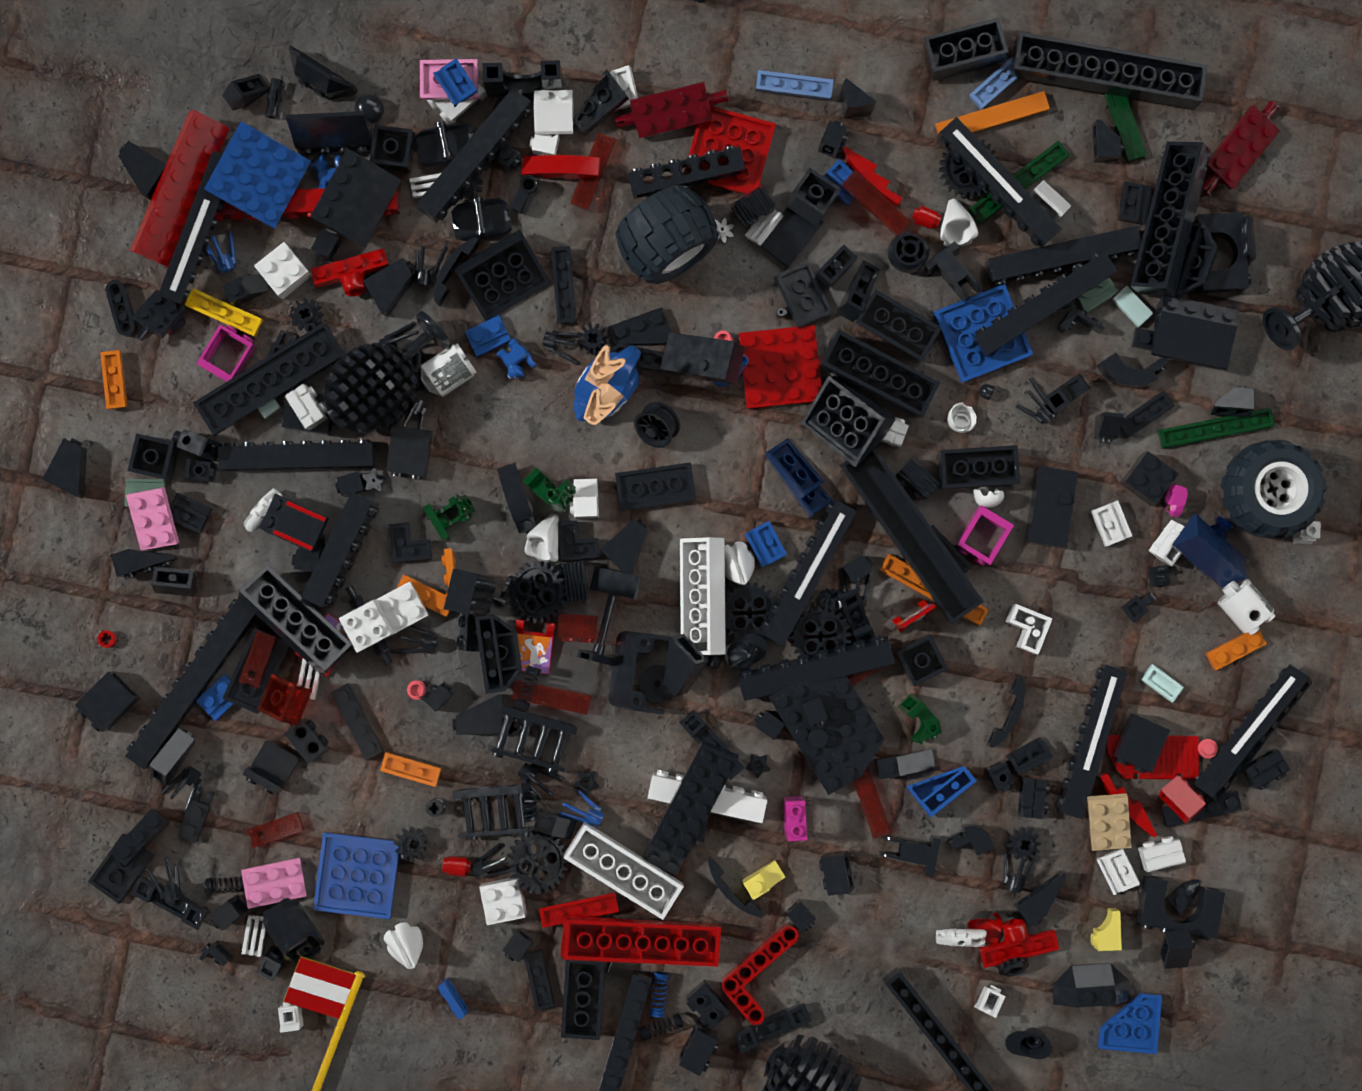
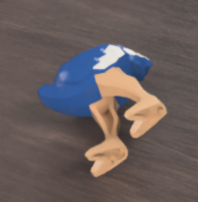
(606, 384)

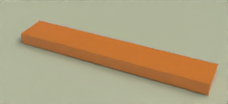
(1002, 113)
(903, 573)

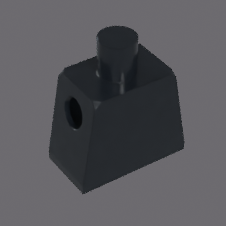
(197, 444)

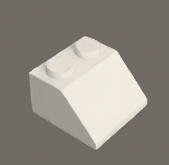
(553, 111)
(1050, 200)

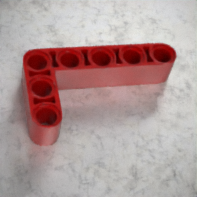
(749, 962)

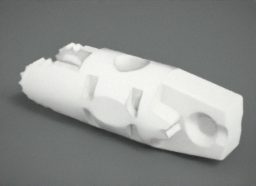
(259, 511)
(961, 937)

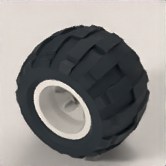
(666, 234)
(1248, 499)

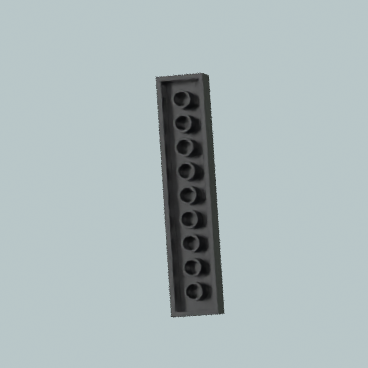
(1108, 70)

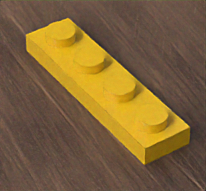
(224, 312)

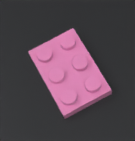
(430, 87)
(152, 518)
(273, 882)

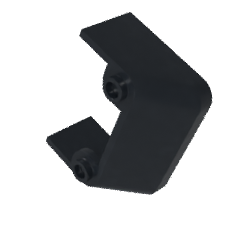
(622, 675)

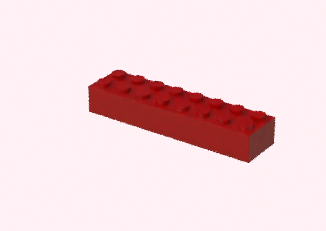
(177, 188)
(640, 941)

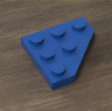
(1134, 1026)

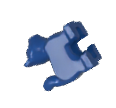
(323, 174)
(514, 357)

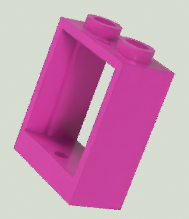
(213, 346)
(993, 519)
(795, 818)

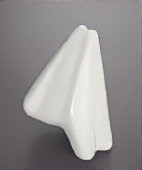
(957, 225)
(543, 540)
(738, 563)
(405, 944)

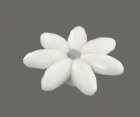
(726, 232)

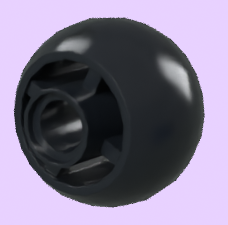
(911, 239)

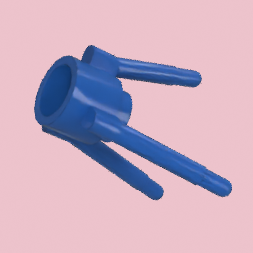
(224, 262)
(592, 817)

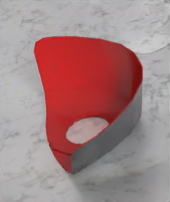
(982, 920)

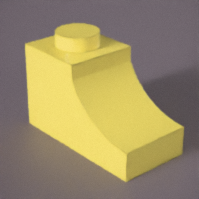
(763, 879)
(1108, 935)

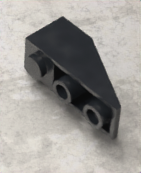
(133, 561)

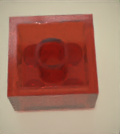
(578, 626)
(284, 700)

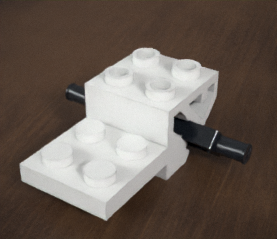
(381, 618)

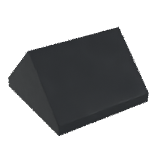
(855, 101)

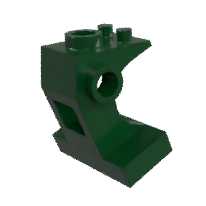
(556, 498)
(440, 519)
(929, 723)

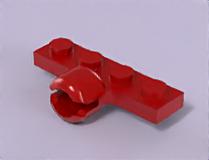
(350, 271)
(585, 907)
(1018, 944)

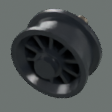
(657, 424)

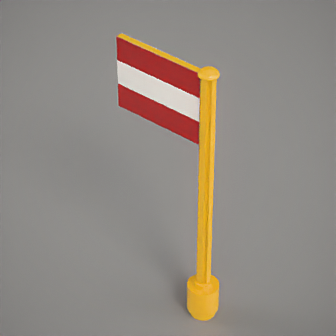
(326, 992)

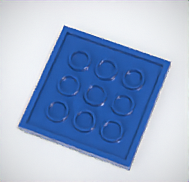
(257, 175)
(959, 327)
(356, 875)

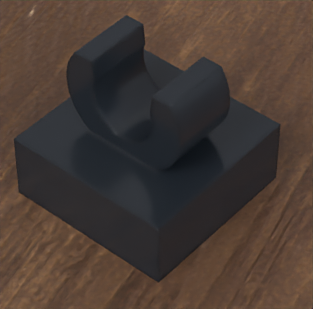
(1158, 575)

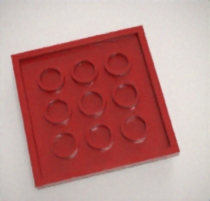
(742, 131)
(780, 366)

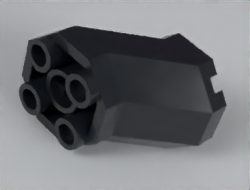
(292, 930)

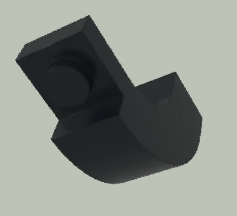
(1123, 376)
(516, 498)

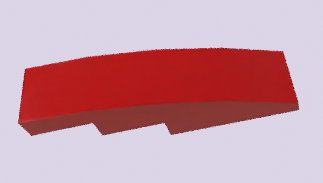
(561, 166)
(866, 169)
(1136, 811)

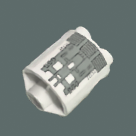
(446, 371)
(1240, 601)

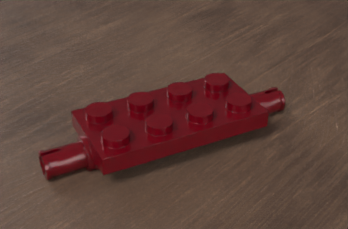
(671, 109)
(1241, 147)

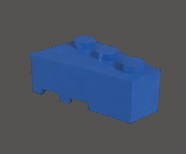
(941, 789)

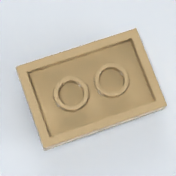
(1109, 822)

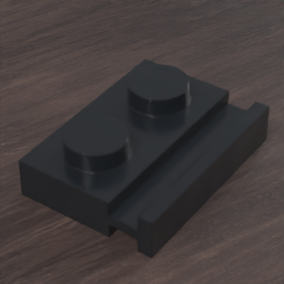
(1134, 202)
(189, 513)

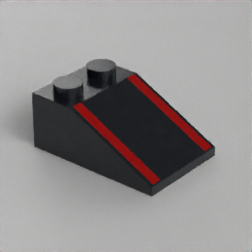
(294, 523)

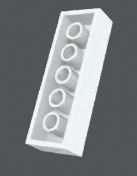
(703, 593)
(731, 802)
(623, 870)

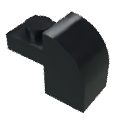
(1066, 393)
(973, 834)

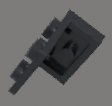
(271, 767)

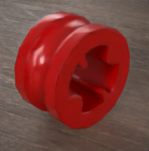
(112, 642)

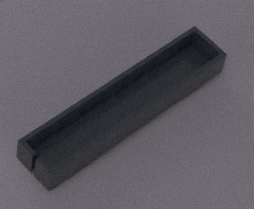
(913, 536)

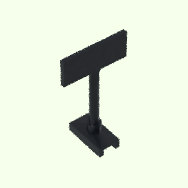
(614, 584)

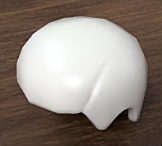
(961, 418)
(988, 498)

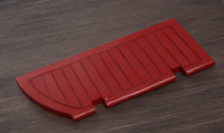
(1177, 756)

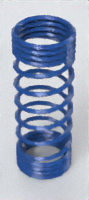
(656, 1012)

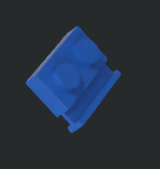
(455, 82)
(838, 174)
(488, 336)
(765, 544)
(212, 699)
(454, 1000)

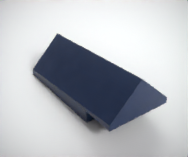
(798, 477)
(1210, 552)

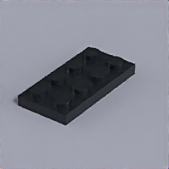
(655, 486)
(246, 695)

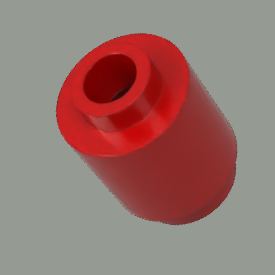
(926, 217)
(456, 866)

